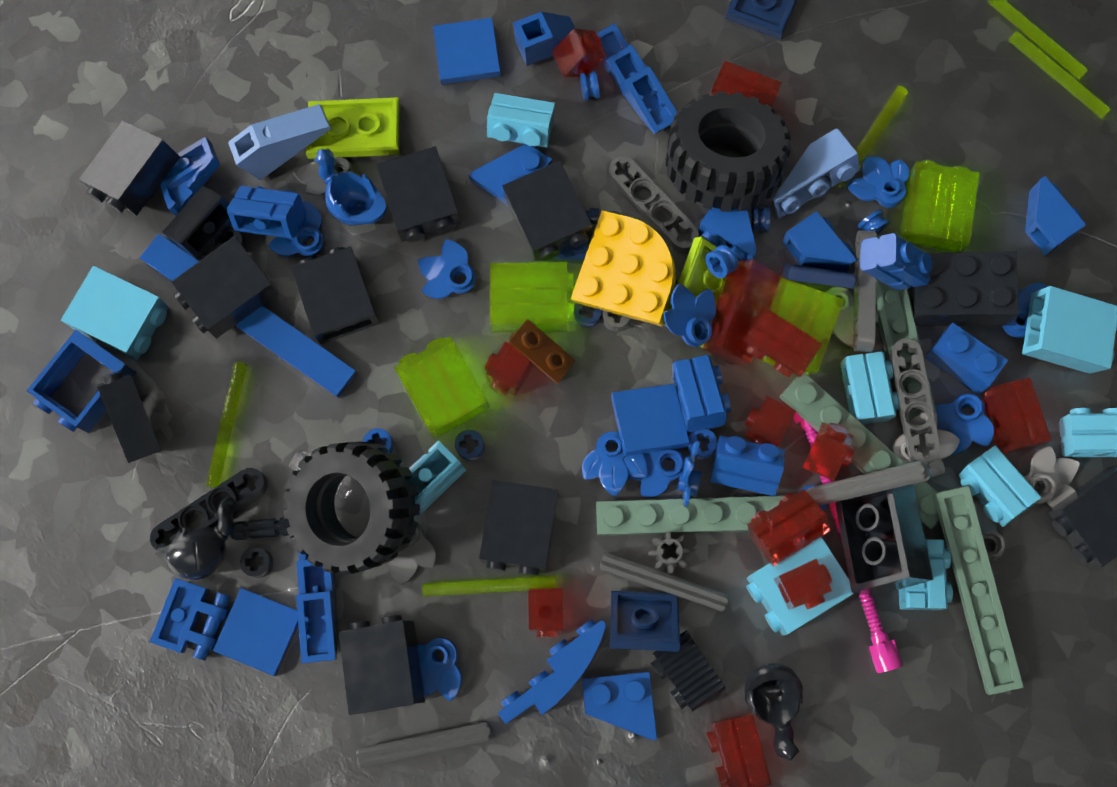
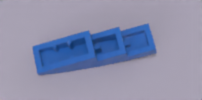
(636, 81)
(316, 612)

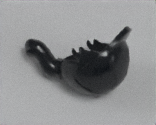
(204, 549)
(775, 698)

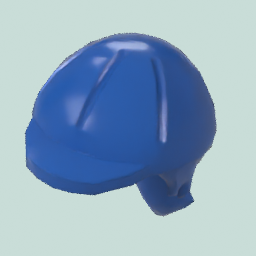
(348, 195)

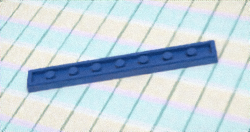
(263, 326)

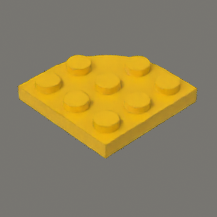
(626, 270)

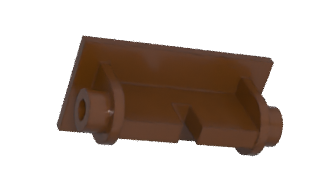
(541, 351)

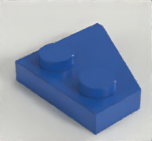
(507, 169)
(189, 174)
(622, 702)

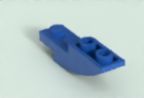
(568, 663)

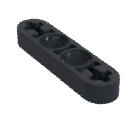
(207, 506)

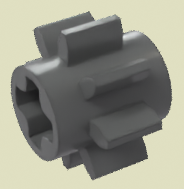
(667, 543)

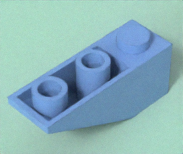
(276, 140)
(819, 169)

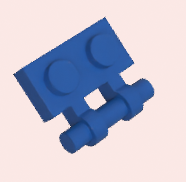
(181, 614)

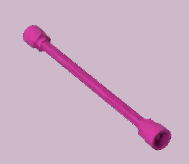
(883, 651)

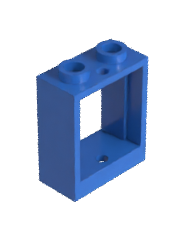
(58, 370)

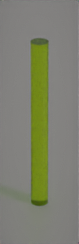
(1039, 37)
(1059, 74)
(878, 126)
(226, 425)
(487, 586)

